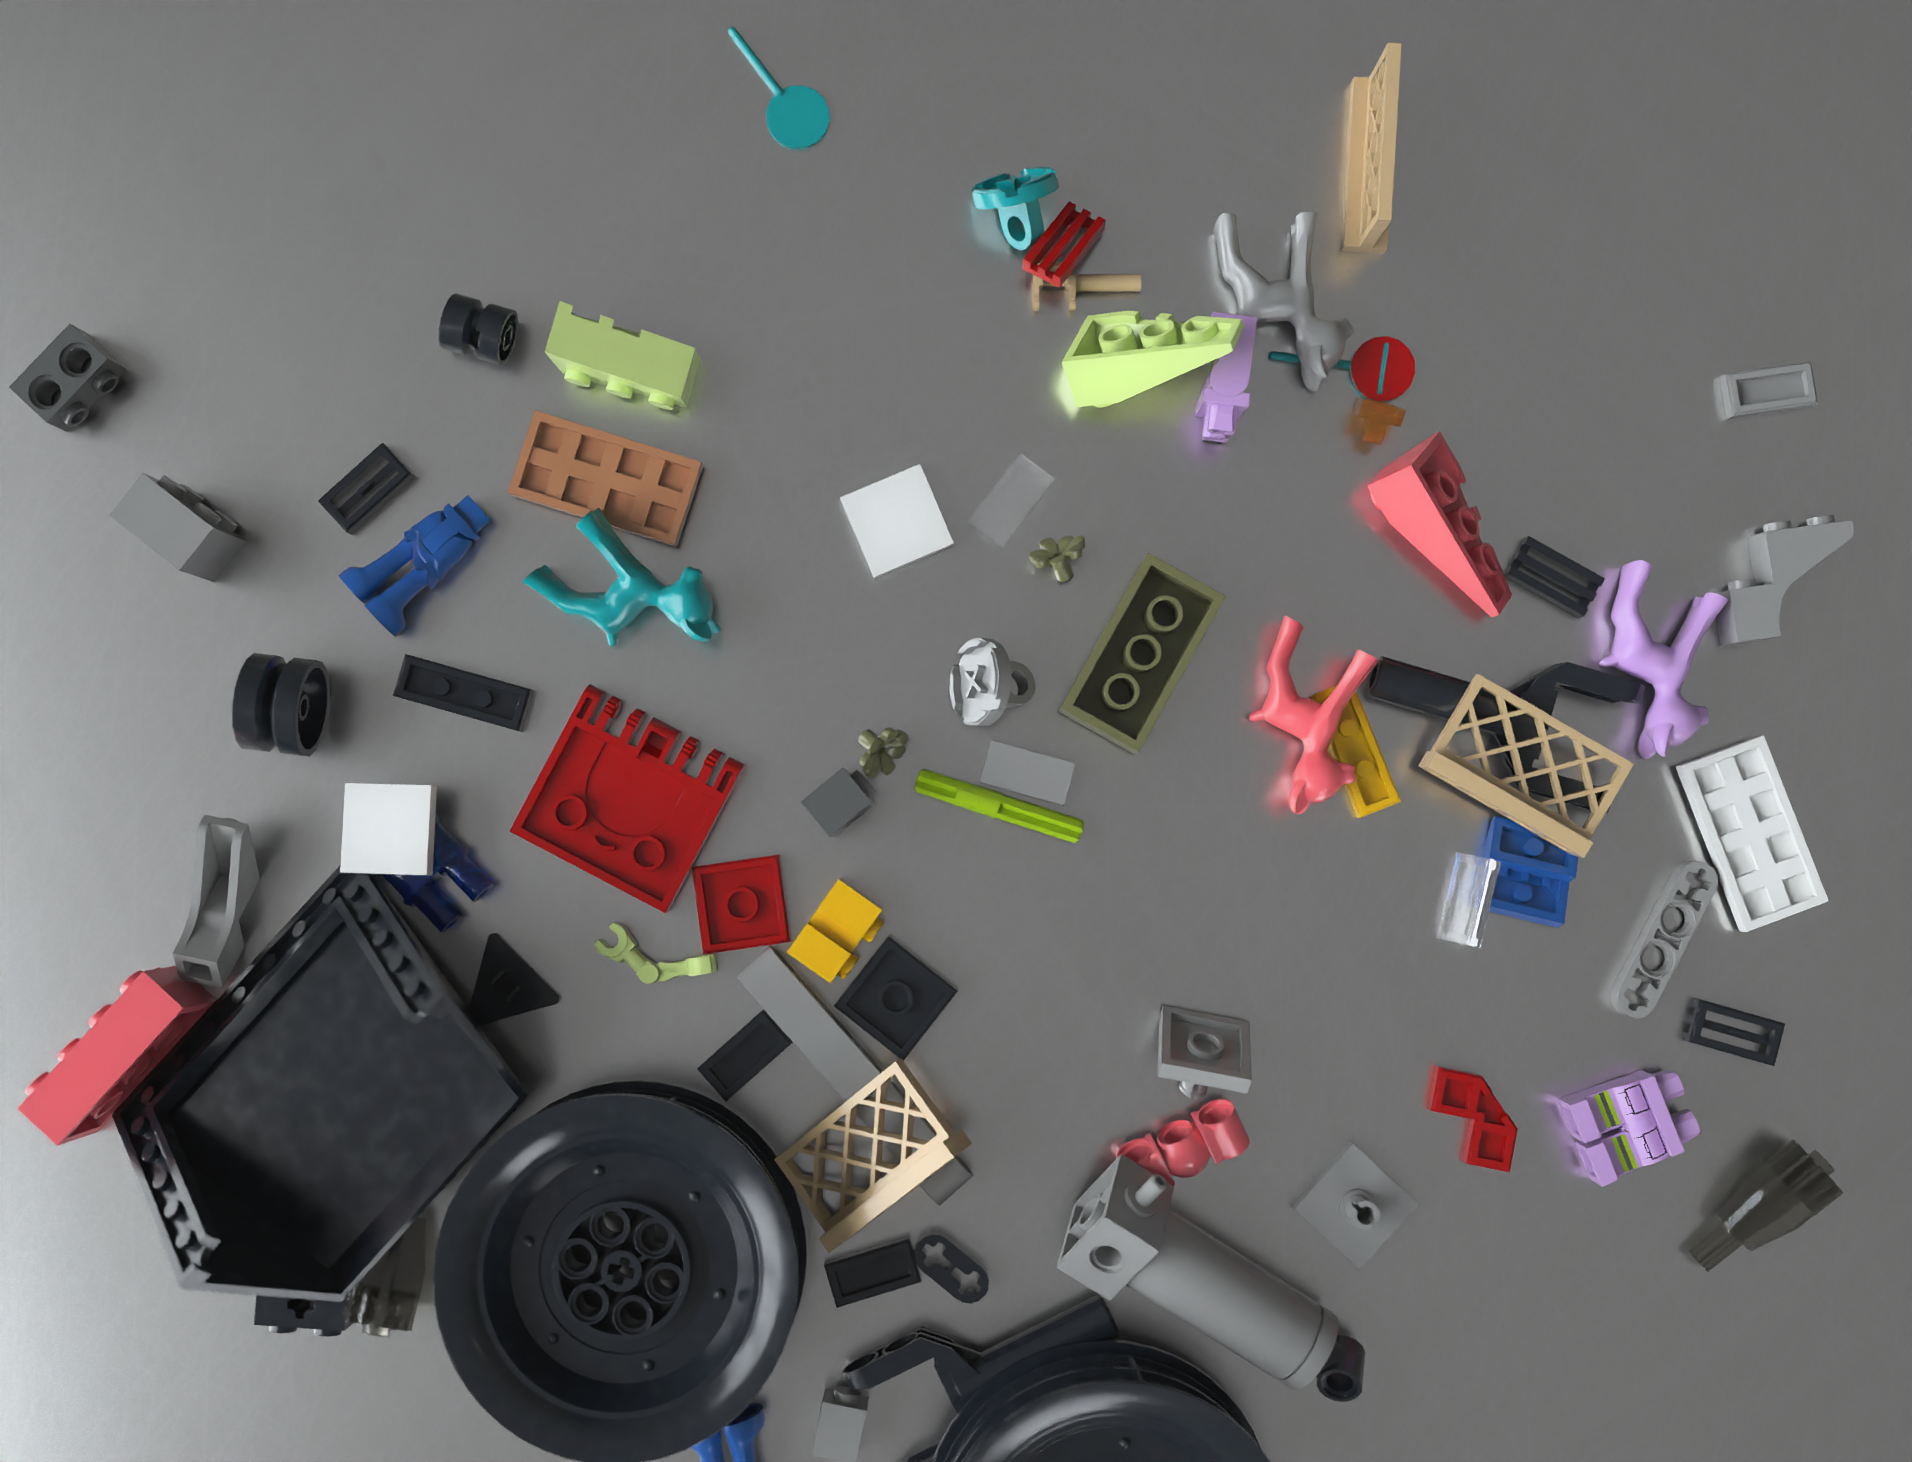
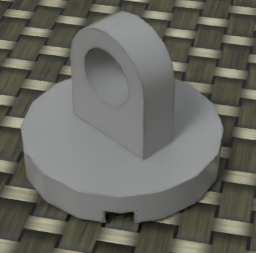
(983, 682)

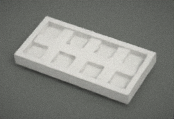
(1752, 834)

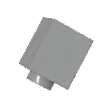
(840, 1425)

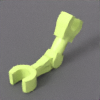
(646, 969)

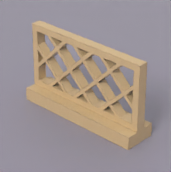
(1371, 155)
(1518, 804)
(900, 1178)

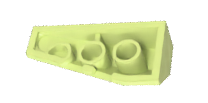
(1127, 354)

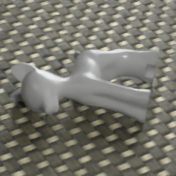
(1317, 340)

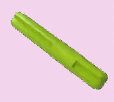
(999, 805)

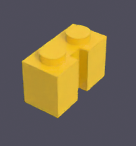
(836, 931)

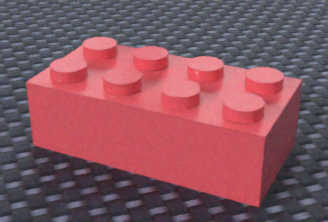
(114, 1054)

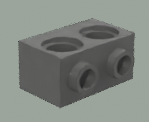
(61, 369)
(840, 801)

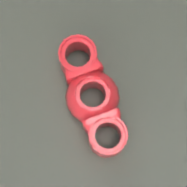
(1187, 1146)

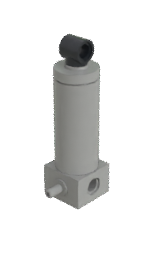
(1131, 1238)

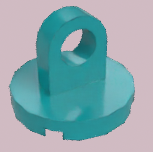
(1017, 200)

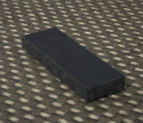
(463, 693)

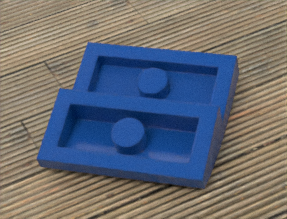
(1531, 874)

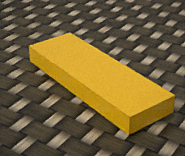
(1357, 745)

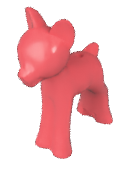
(1317, 773)

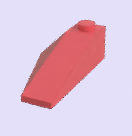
(1427, 506)

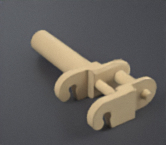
(1088, 283)

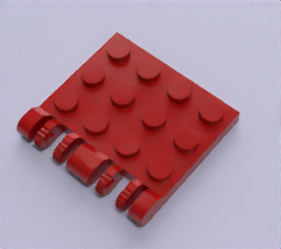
(621, 805)

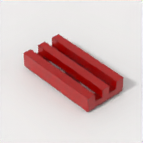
(1052, 233)

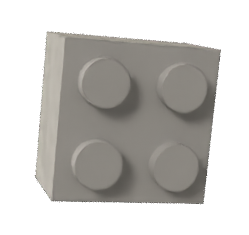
(179, 526)

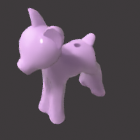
(1670, 716)

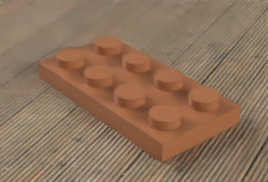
(588, 468)

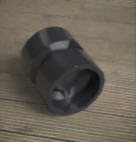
(470, 327)

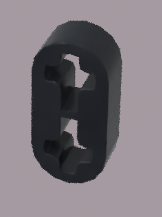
(943, 1274)

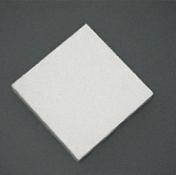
(897, 521)
(388, 829)

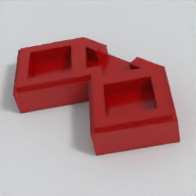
(1490, 1129)

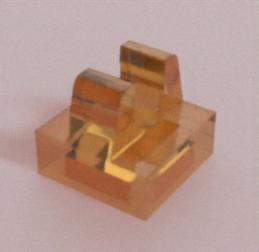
(1377, 418)

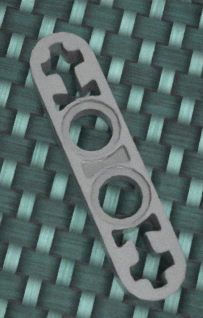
(1656, 934)

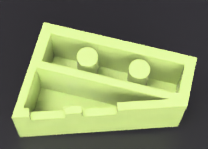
(622, 359)

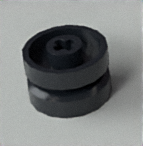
(280, 704)

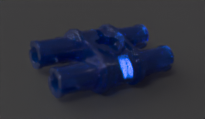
(449, 860)

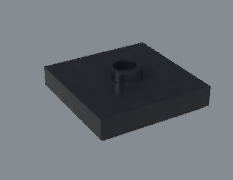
(896, 998)

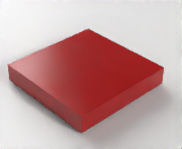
(741, 904)

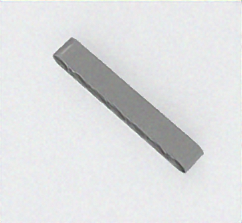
(839, 1057)

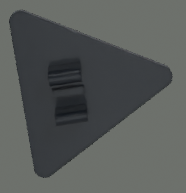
(507, 984)

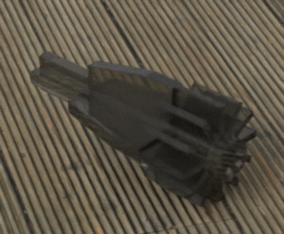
(1770, 1203)
(392, 1288)

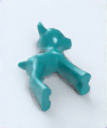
(684, 602)

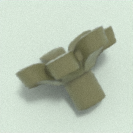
(1059, 555)
(882, 750)

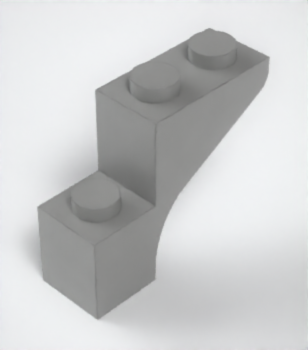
(1777, 561)
(221, 889)

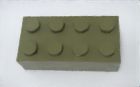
(1142, 653)

